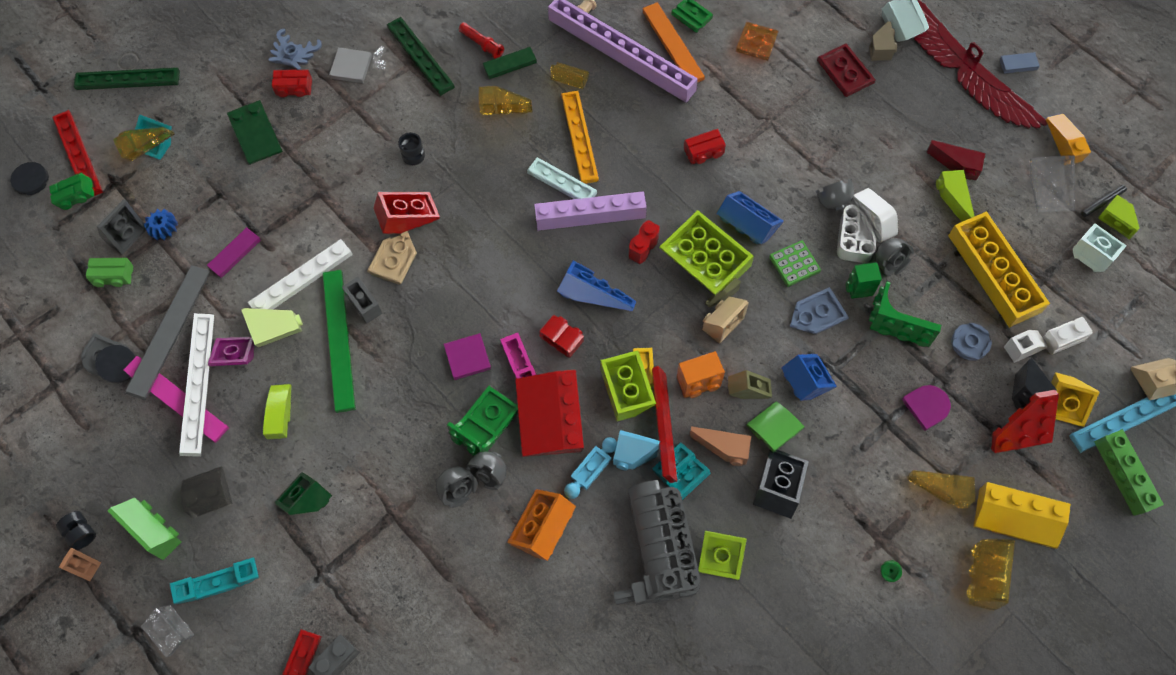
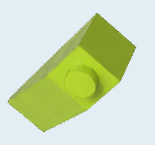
(955, 193)

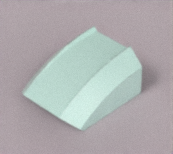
(905, 18)
(1098, 249)

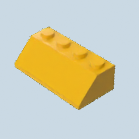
(1021, 515)

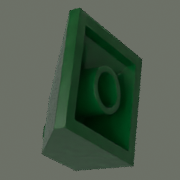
(303, 496)

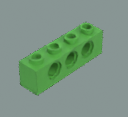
(1128, 473)

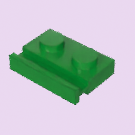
(692, 14)

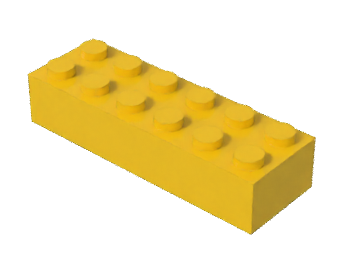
(998, 269)

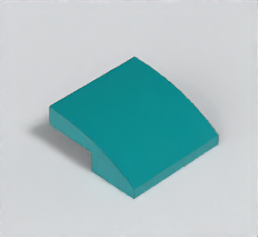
(688, 468)

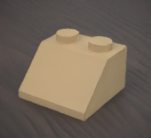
(725, 318)
(1157, 378)

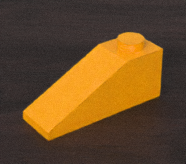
(1068, 138)

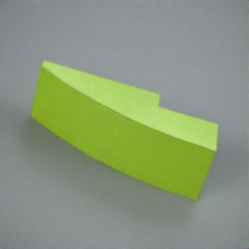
(277, 412)

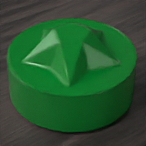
(891, 571)

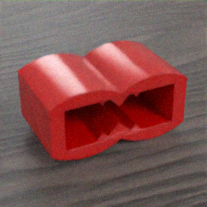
(644, 241)
(562, 336)

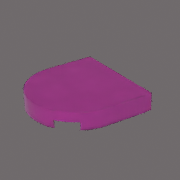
(928, 405)

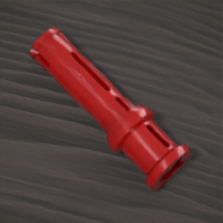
(486, 43)

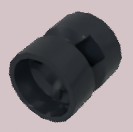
(411, 148)
(76, 530)

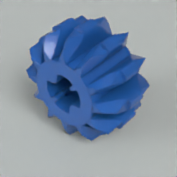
(160, 224)

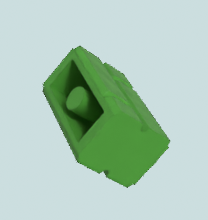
(109, 271)

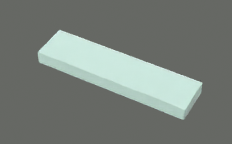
(560, 180)

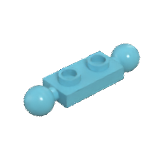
(590, 468)

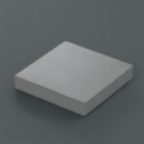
(350, 65)

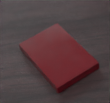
(846, 70)

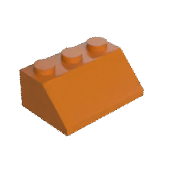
(542, 524)

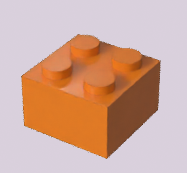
(700, 375)

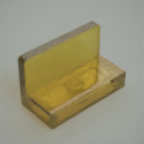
(569, 75)

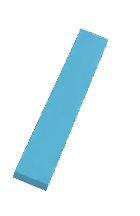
(1123, 419)

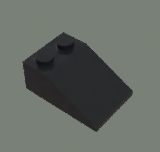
(781, 483)

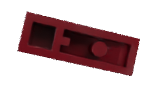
(957, 158)

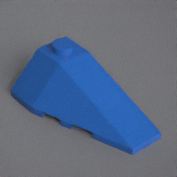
(582, 286)

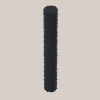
(1098, 204)

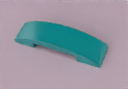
(214, 583)

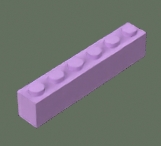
(590, 210)

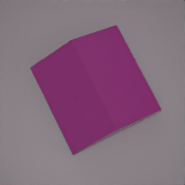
(232, 351)

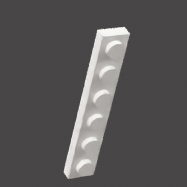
(301, 277)

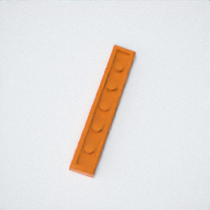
(672, 41)

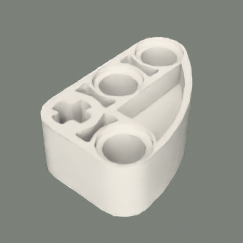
(879, 213)
(851, 246)

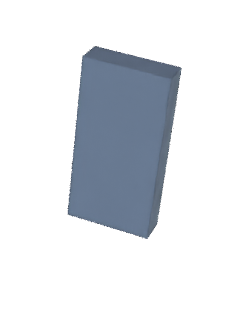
(1019, 62)

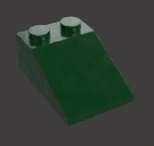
(254, 132)

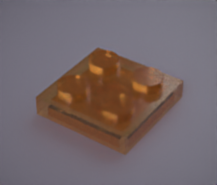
(757, 41)

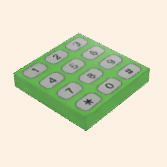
(795, 263)

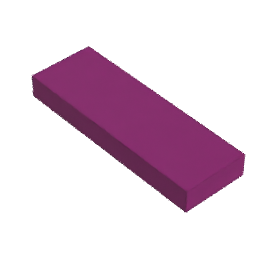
(233, 252)

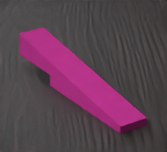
(517, 356)
(175, 399)

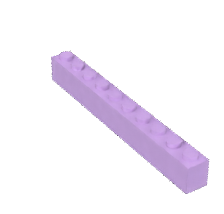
(623, 49)

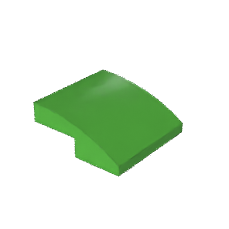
(775, 426)

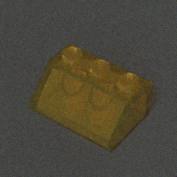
(991, 573)

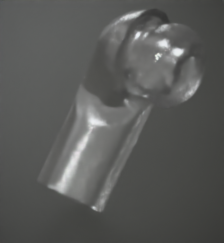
(378, 63)

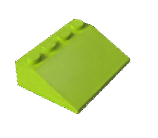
(707, 253)

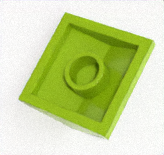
(722, 555)

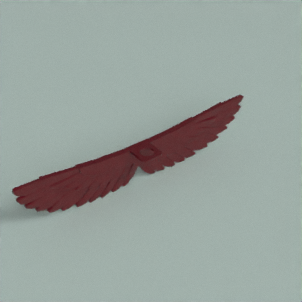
(974, 76)

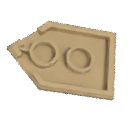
(393, 258)

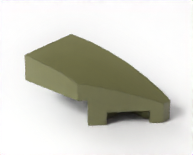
(727, 292)

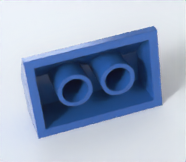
(749, 217)

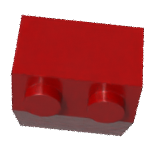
(404, 210)

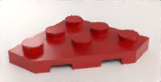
(1029, 425)

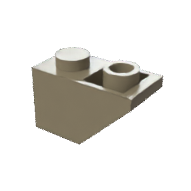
(882, 43)

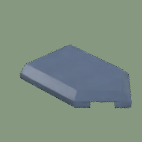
(818, 312)

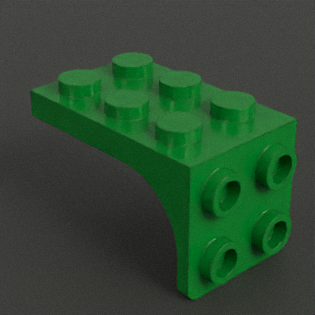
(904, 327)
(483, 422)

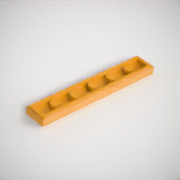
(579, 137)

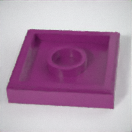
(467, 356)

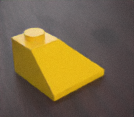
(1074, 400)

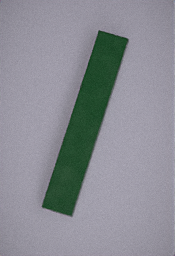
(420, 56)
(126, 78)

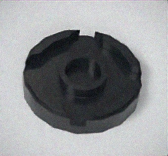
(29, 178)
(112, 362)

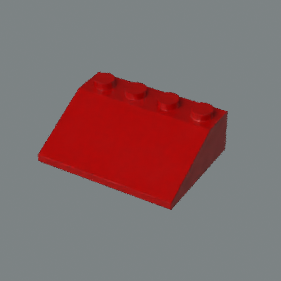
(549, 413)

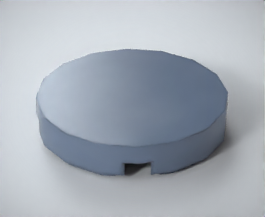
(971, 341)

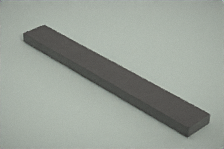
(167, 333)

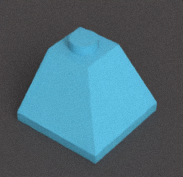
(634, 450)

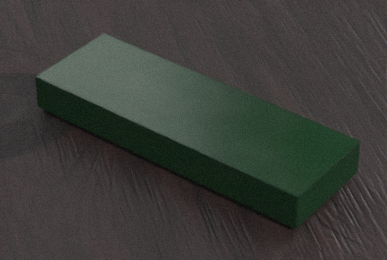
(509, 63)

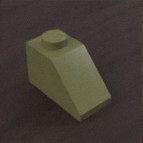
(749, 386)

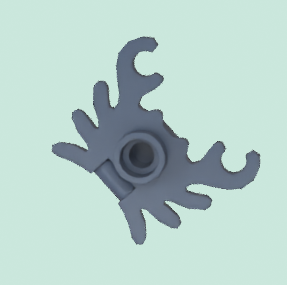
(292, 54)

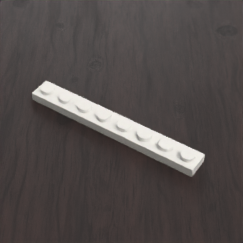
(197, 385)

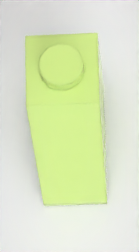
(271, 325)

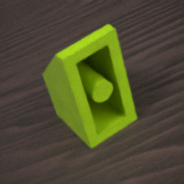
(1121, 217)

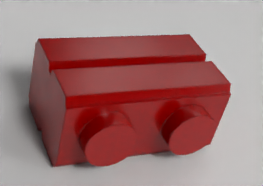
(291, 82)
(704, 146)

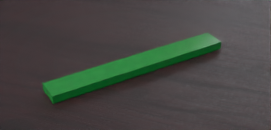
(339, 341)

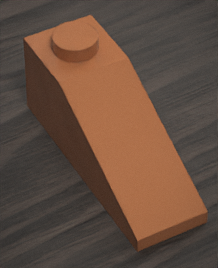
(726, 445)
(80, 564)

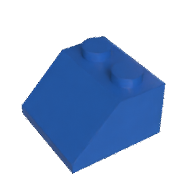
(808, 376)

